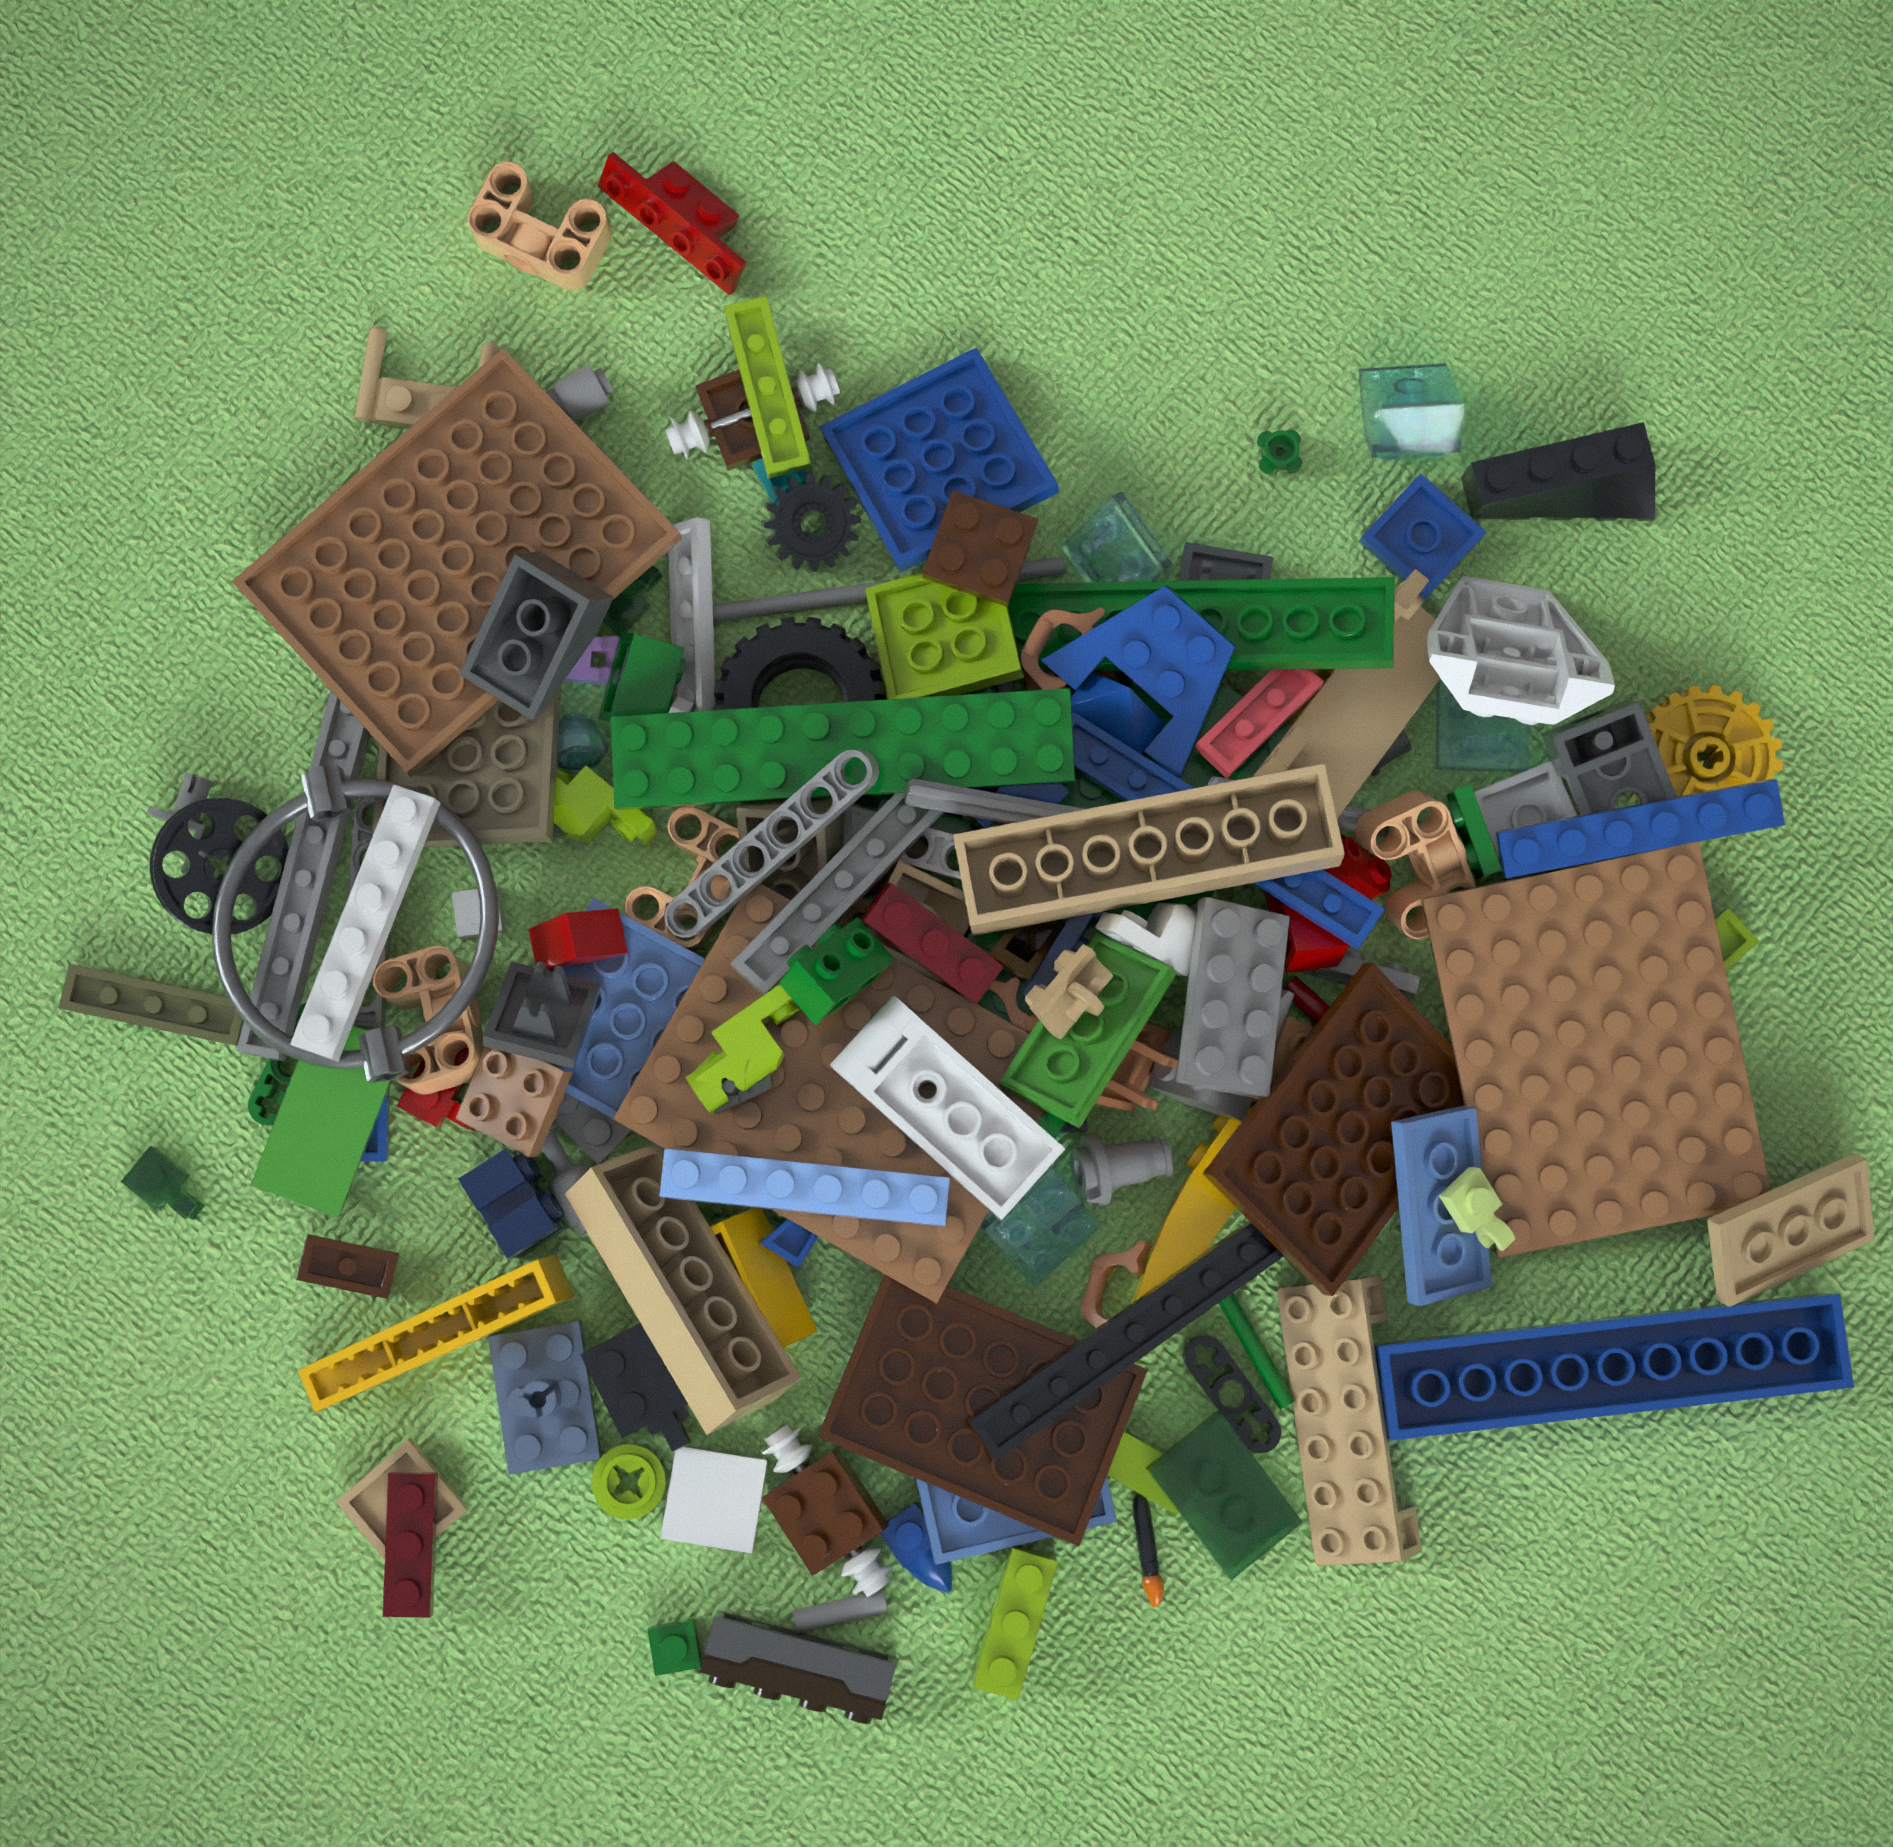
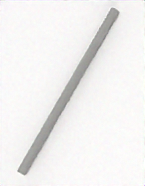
(845, 595)

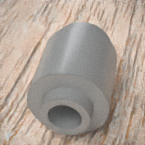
(581, 392)

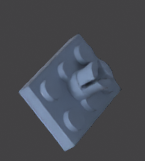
(544, 1397)

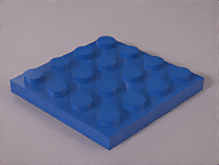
(935, 438)

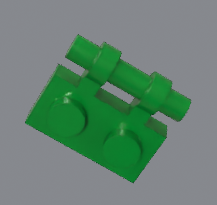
(1473, 830)

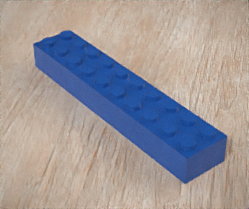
(1613, 1365)

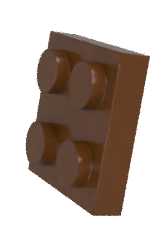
(980, 548)

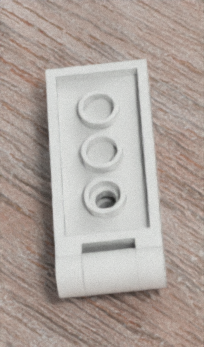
(968, 1122)

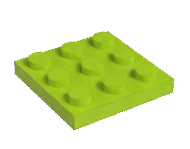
(940, 639)

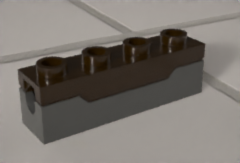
(798, 1666)

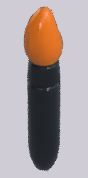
(1147, 1550)

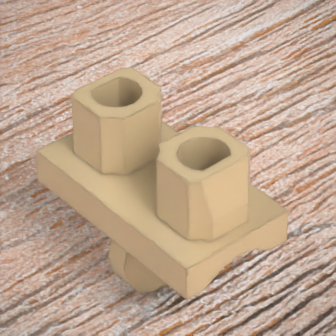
(1071, 992)

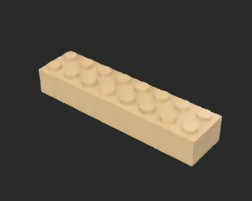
(1149, 849)

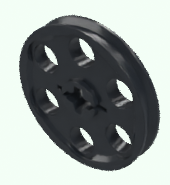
(199, 872)

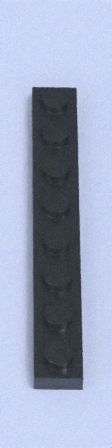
(1123, 1340)

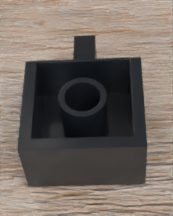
(638, 1387)

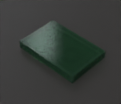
(1224, 1495)

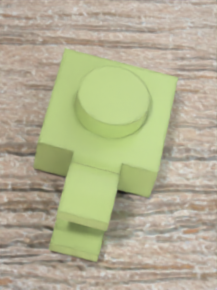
(1472, 1207)

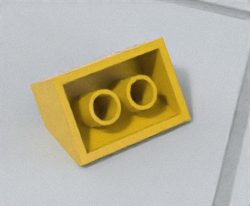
(765, 1275)

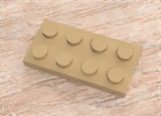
(1791, 1229)

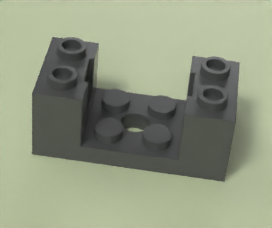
(1608, 756)

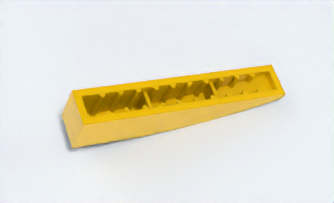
(1193, 1216)
(436, 1332)

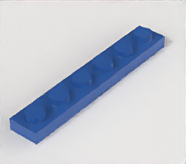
(1640, 828)

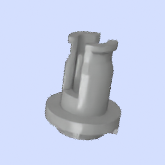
(1110, 1166)

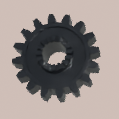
(787, 516)

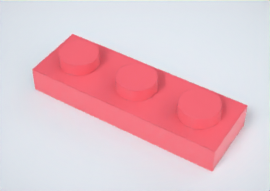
(1257, 718)

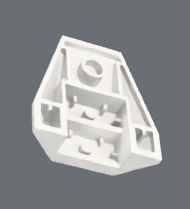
(1515, 653)

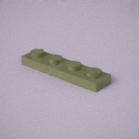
(150, 1004)

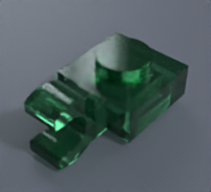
(629, 604)
(160, 1182)

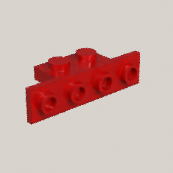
(680, 214)

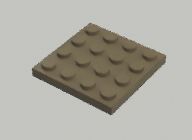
(490, 776)

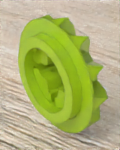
(607, 1478)

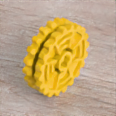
(1723, 730)

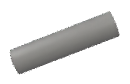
(839, 1611)

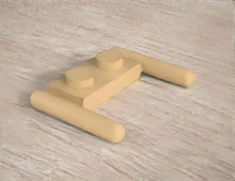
(398, 400)

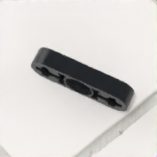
(1261, 1414)

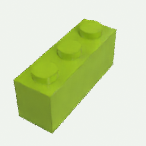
(1014, 1621)

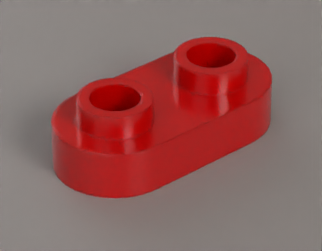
(1362, 870)

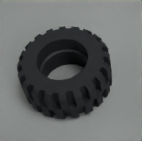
(797, 647)

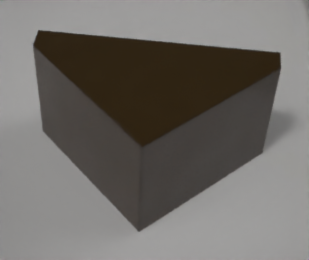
(1025, 948)

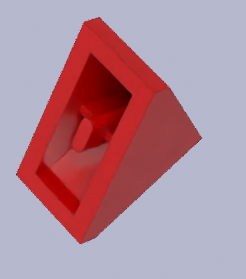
(578, 938)

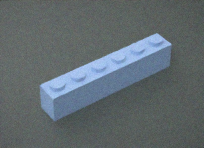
(805, 1187)

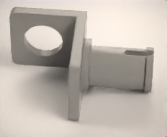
(192, 790)

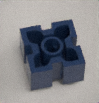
(513, 1202)

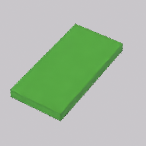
(1072, 1072)
(321, 1134)

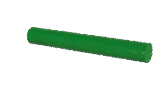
(1256, 1351)

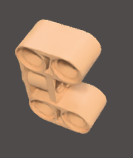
(531, 242)
(1431, 847)
(705, 851)
(432, 994)

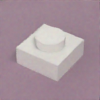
(467, 913)

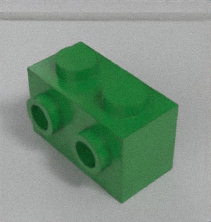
(642, 677)
(834, 970)

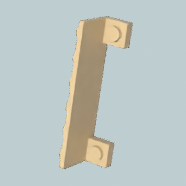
(1363, 710)
(1343, 1424)

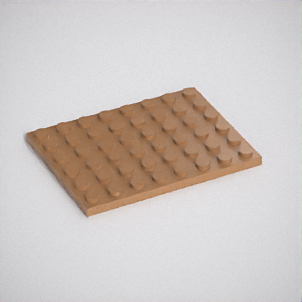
(410, 552)
(1598, 1047)
(811, 1108)

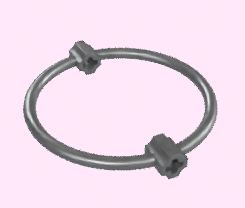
(382, 1048)

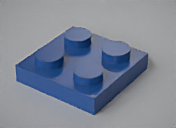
(1423, 534)

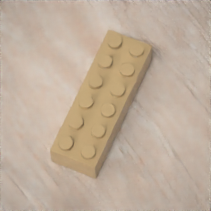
(682, 1289)

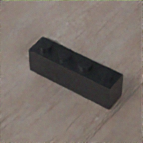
(1580, 477)

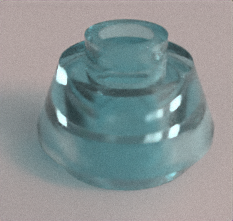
(579, 743)

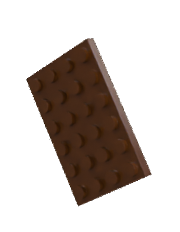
(1319, 1150)
(935, 1366)

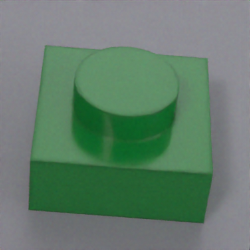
(674, 1647)

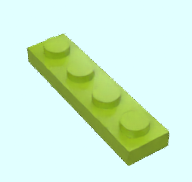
(767, 387)

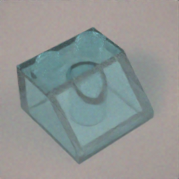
(1410, 411)

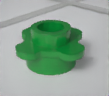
(1285, 440)

